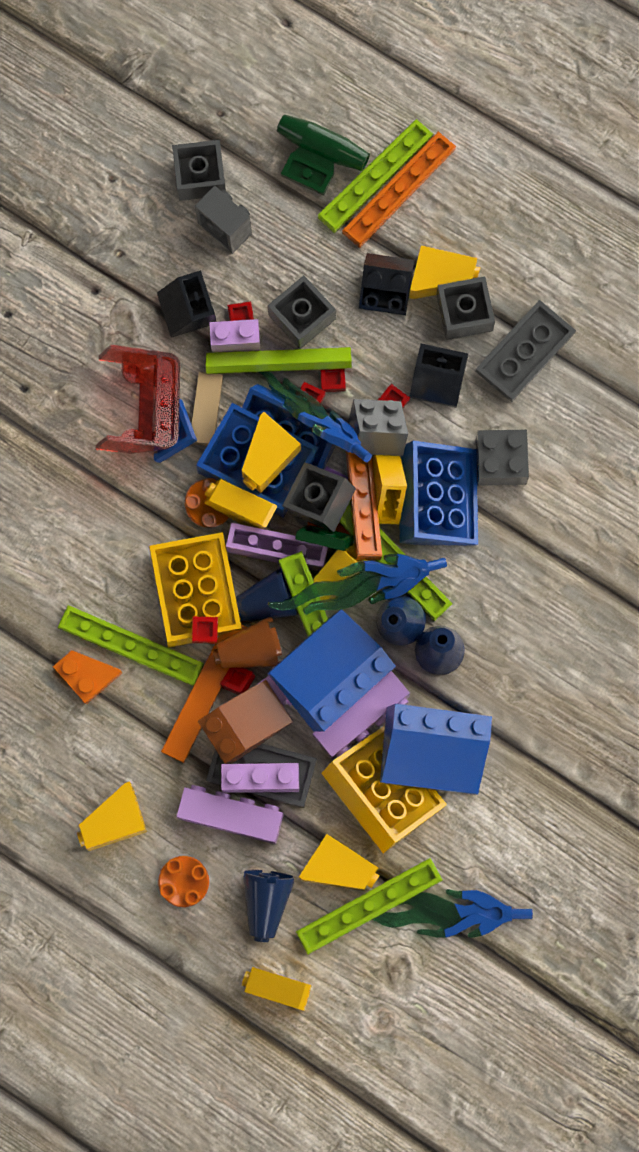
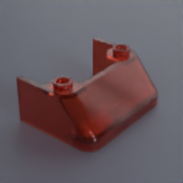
(158, 399)

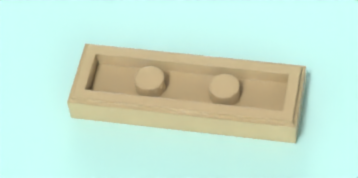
(206, 407)

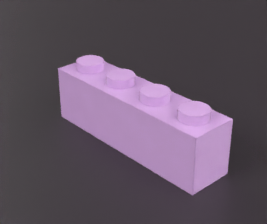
(273, 546)
(362, 716)
(230, 815)

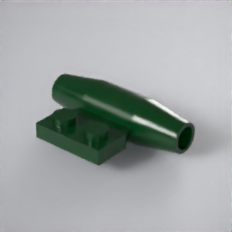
(317, 153)

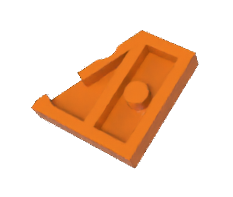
(86, 674)

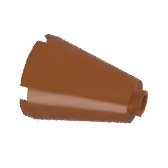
(250, 647)

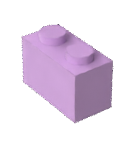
(235, 336)

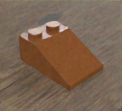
(245, 722)

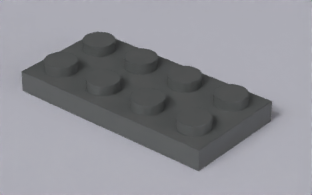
(525, 351)
(268, 754)

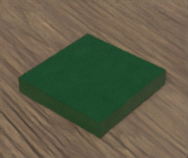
(325, 537)

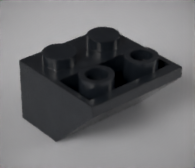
(386, 284)
(186, 304)
(438, 375)

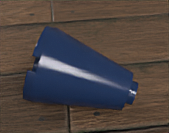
(254, 601)
(410, 620)
(439, 650)
(266, 901)

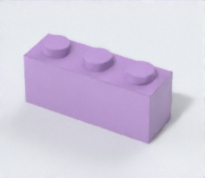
(260, 778)

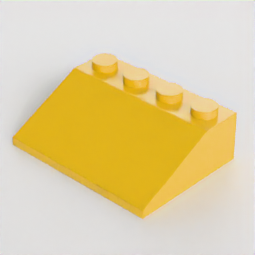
(194, 581)
(382, 809)

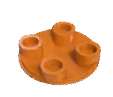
(199, 511)
(183, 881)

